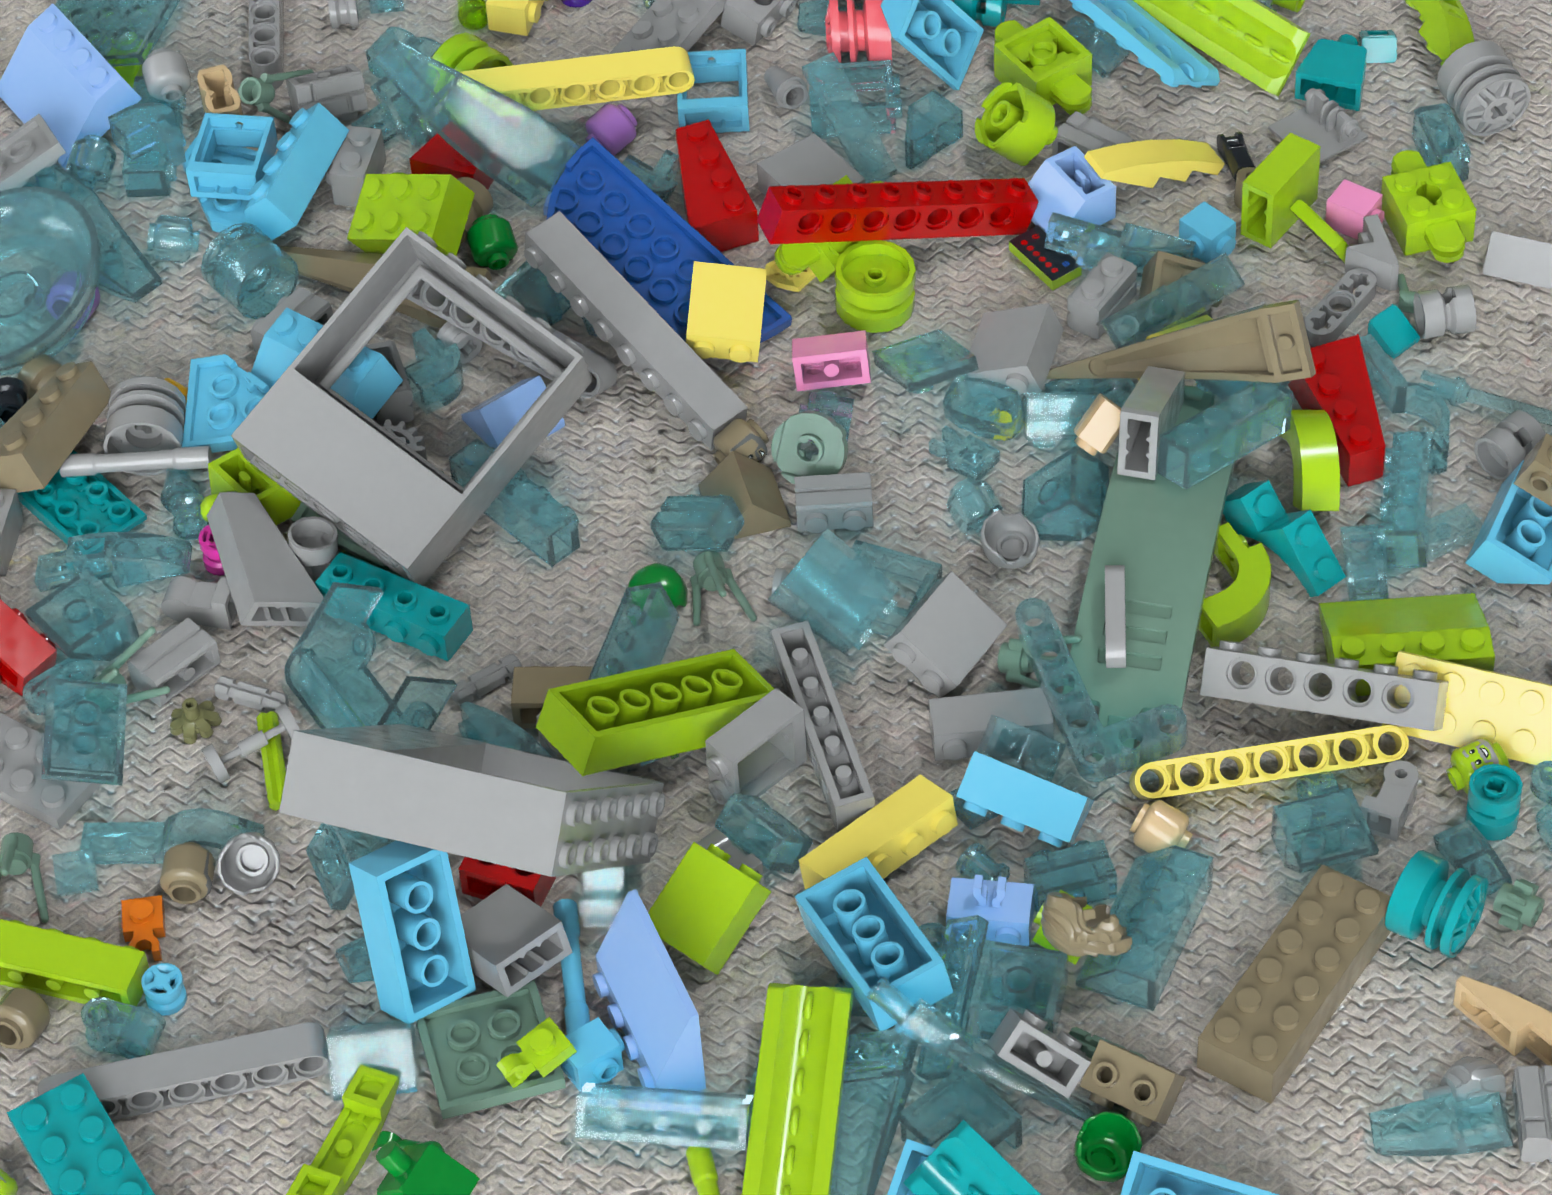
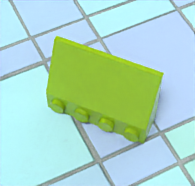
(1429, 626)

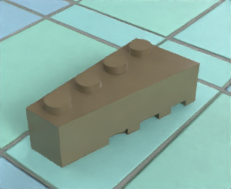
(50, 426)

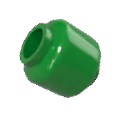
(492, 242)

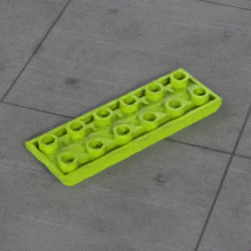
(1237, 34)
(798, 1090)

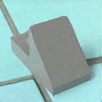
(1374, 254)

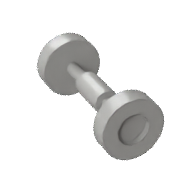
(249, 744)

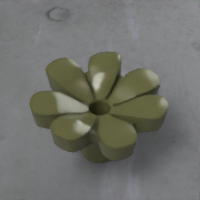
(194, 719)

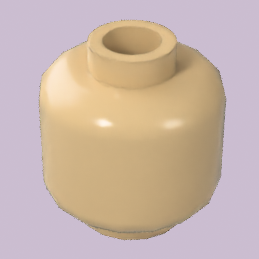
(1160, 827)

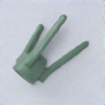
(261, 93)
(712, 575)
(1015, 663)
(112, 675)
(16, 857)

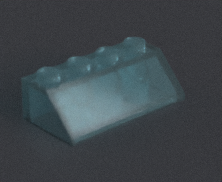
(1159, 912)

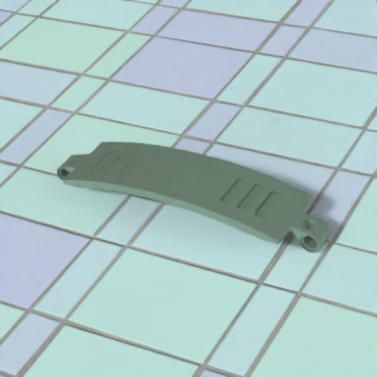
(1167, 552)

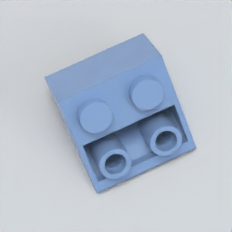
(1073, 189)

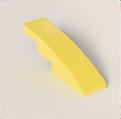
(1148, 160)

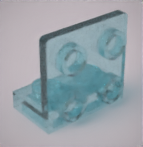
(330, 857)

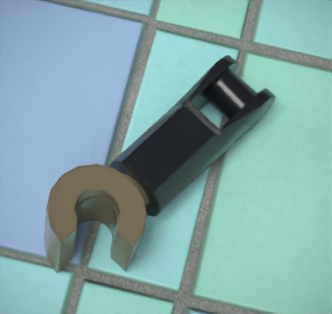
(1238, 160)

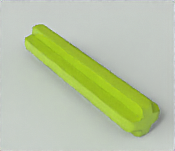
(272, 760)

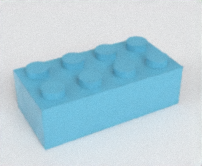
(412, 929)
(872, 937)

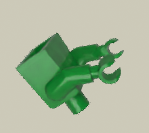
(420, 1168)

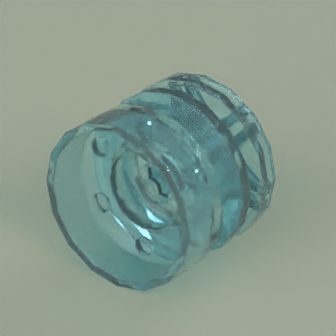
(249, 270)

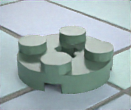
(806, 426)

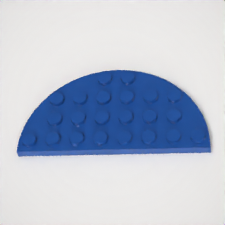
(641, 235)

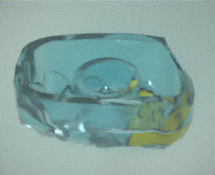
(985, 408)

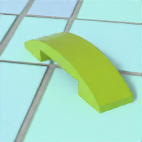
(351, 1137)

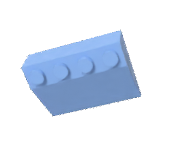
(63, 81)
(649, 1001)

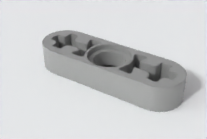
(1341, 293)
(1115, 616)

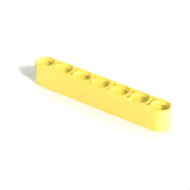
(592, 78)
(1286, 754)

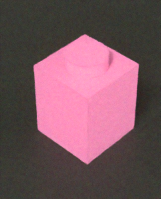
(1350, 205)

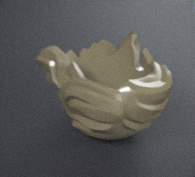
(1082, 931)

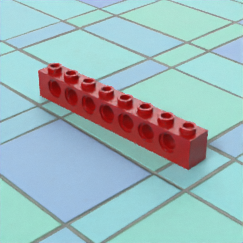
(896, 210)

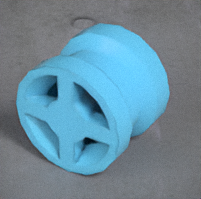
(166, 978)

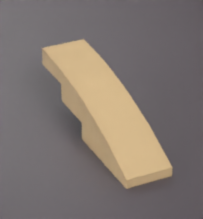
(1506, 1017)

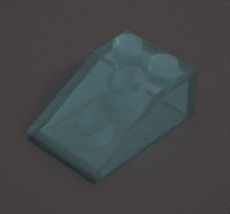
(83, 731)

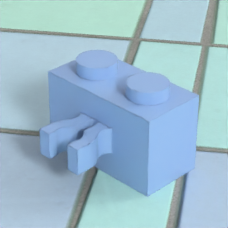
(1002, 903)

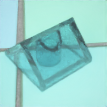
(379, 1045)

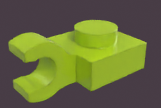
(541, 1050)

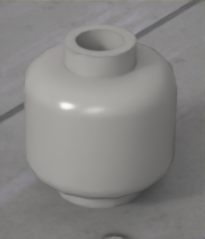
(166, 75)

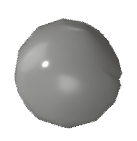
(1009, 540)
(248, 863)

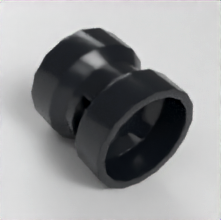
(12, 396)

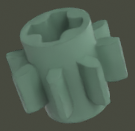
(1518, 904)

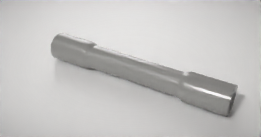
(178, 458)

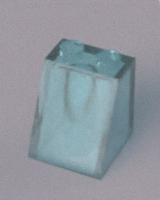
(835, 593)

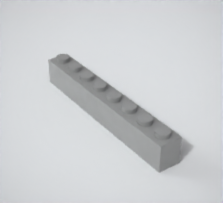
(632, 328)

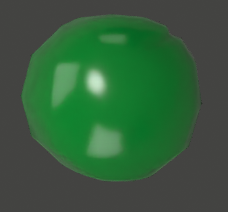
(669, 578)
(1106, 1146)

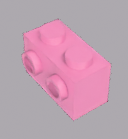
(831, 360)

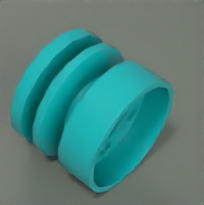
(1433, 902)

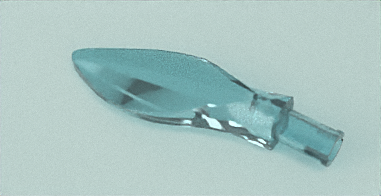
(934, 1030)

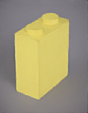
(726, 311)

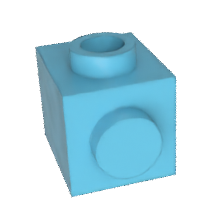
(1210, 230)
(597, 1054)

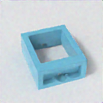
(724, 113)
(225, 179)

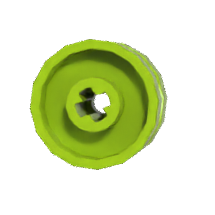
(468, 53)
(875, 286)

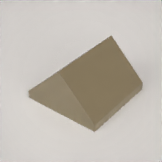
(752, 489)

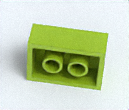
(416, 201)

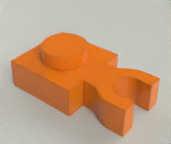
(143, 923)

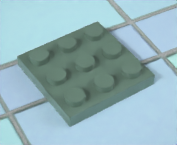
(469, 1040)

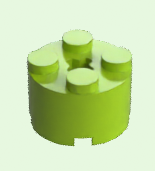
(1016, 123)

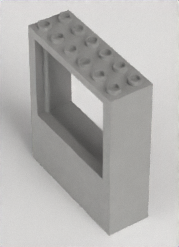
(361, 472)
(471, 798)

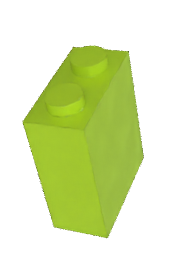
(1275, 185)
(707, 906)

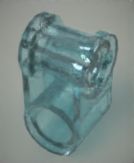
(127, 1029)

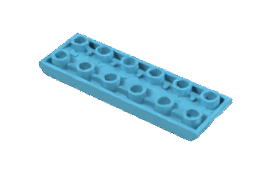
(1150, 42)

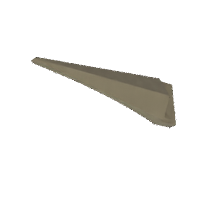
(347, 270)
(1249, 345)

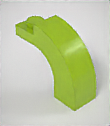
(1314, 461)
(1244, 604)

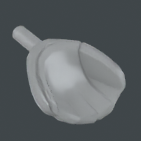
(1470, 1079)

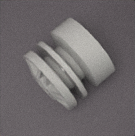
(1483, 88)
(144, 417)

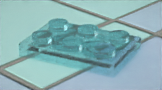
(925, 361)

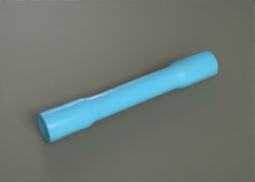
(576, 1009)

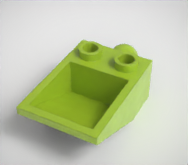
(236, 474)

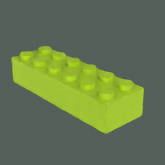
(648, 710)

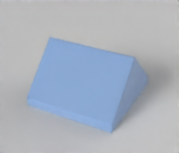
(500, 413)

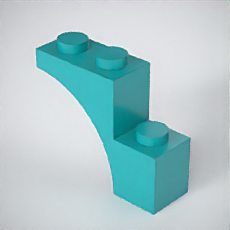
(1293, 536)

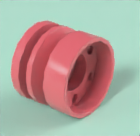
(858, 31)

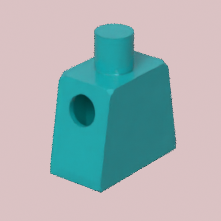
(1336, 69)

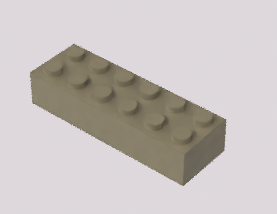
(1294, 984)

